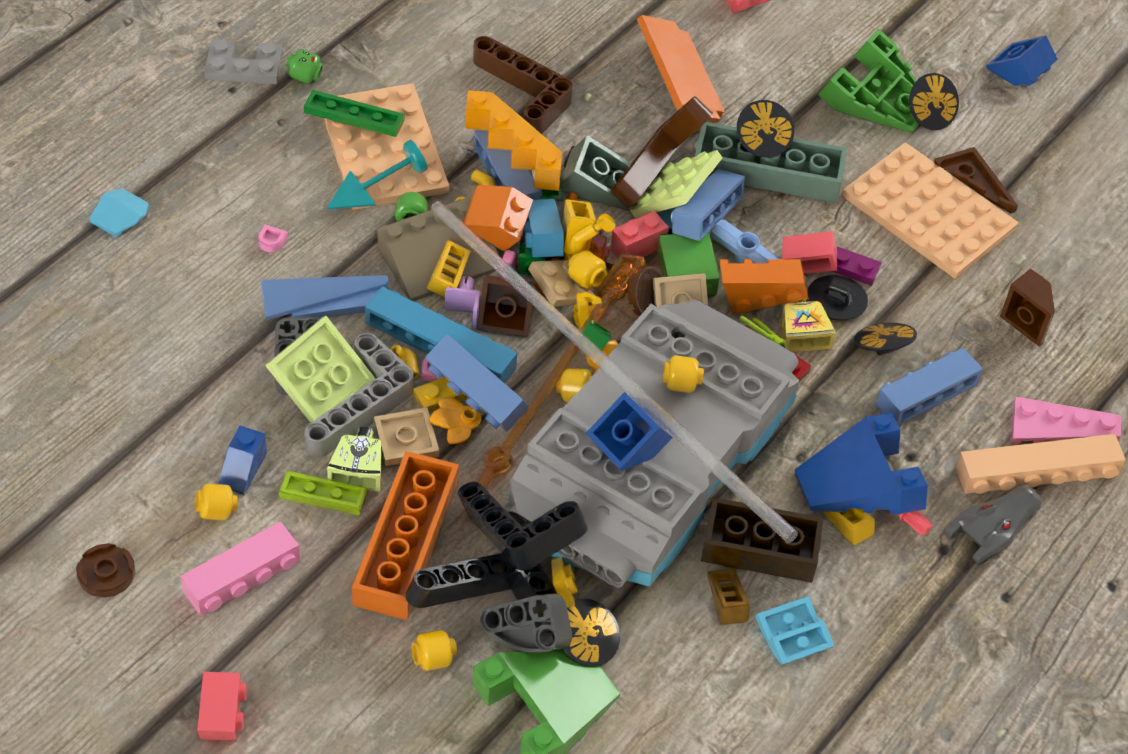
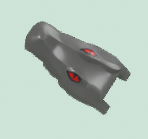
(996, 522)

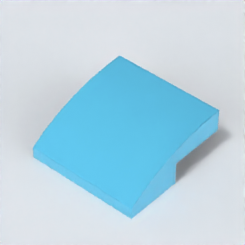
(794, 631)

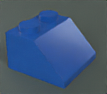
(1024, 61)
(628, 433)

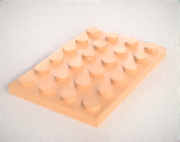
(372, 152)
(930, 210)

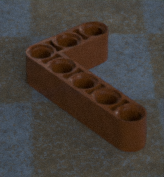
(548, 87)
(659, 150)

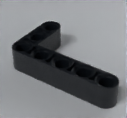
(527, 544)
(473, 579)

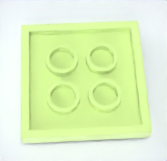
(676, 183)
(319, 369)

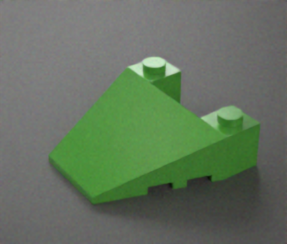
(882, 93)
(556, 690)

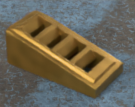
(729, 598)

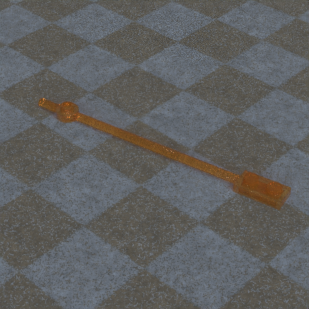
(614, 286)

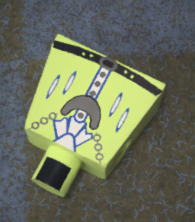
(357, 460)

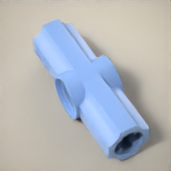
(743, 245)

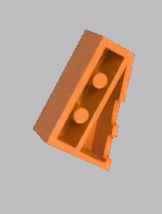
(763, 285)

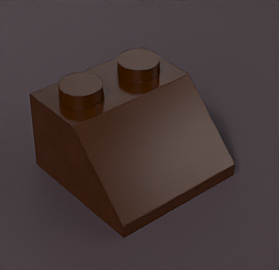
(1030, 306)
(504, 308)

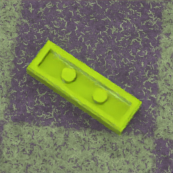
(323, 493)

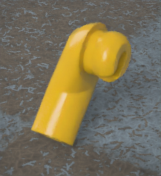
(482, 178)
(407, 357)

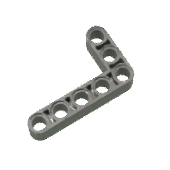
(377, 398)

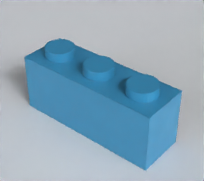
(544, 229)

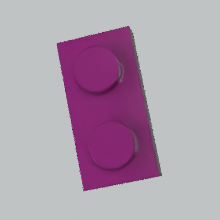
(857, 266)

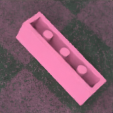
(240, 568)

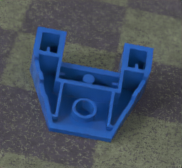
(857, 475)

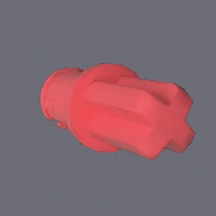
(917, 522)

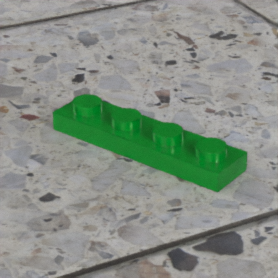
(354, 113)

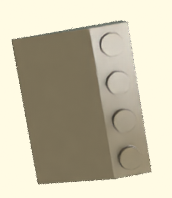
(415, 245)

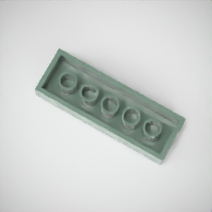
(801, 170)

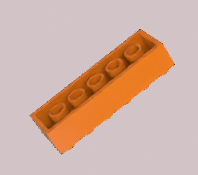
(405, 534)

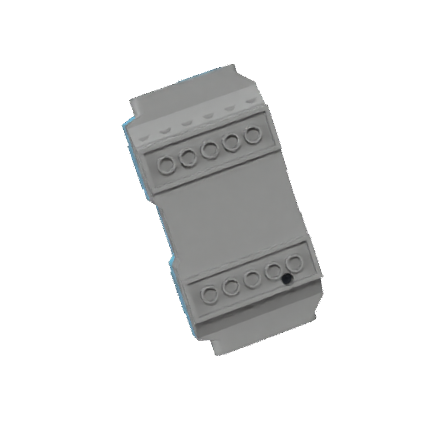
(651, 510)

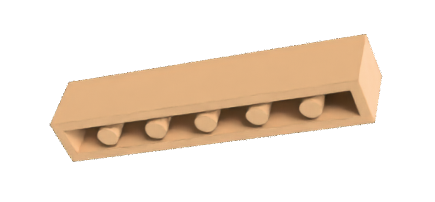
(1040, 463)

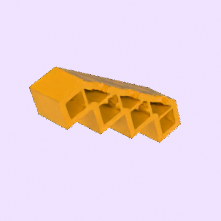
(512, 132)

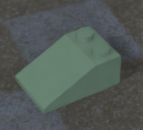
(588, 171)

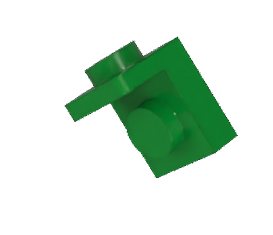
(526, 259)

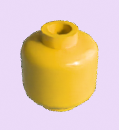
(587, 269)
(682, 374)
(572, 382)
(215, 502)
(433, 650)

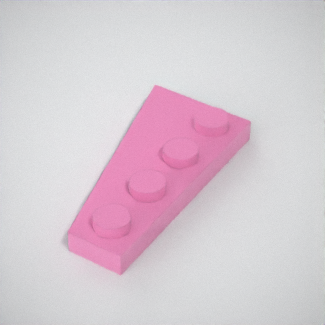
(1049, 421)

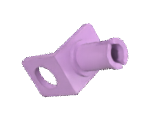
(464, 298)

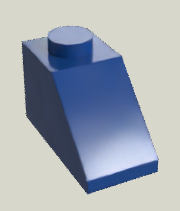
(243, 459)

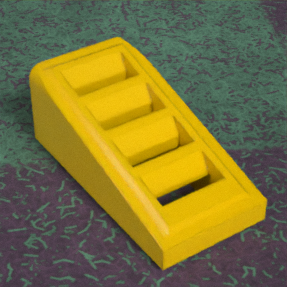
(440, 281)
(854, 531)

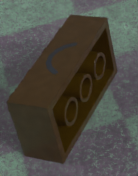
(746, 542)

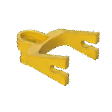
(582, 309)

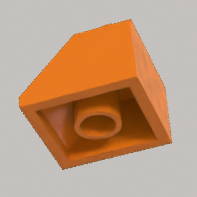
(498, 214)

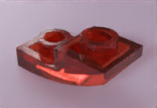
(598, 246)

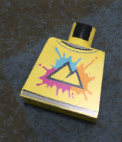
(806, 327)

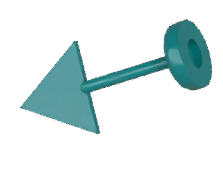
(353, 193)

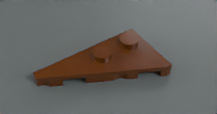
(975, 173)

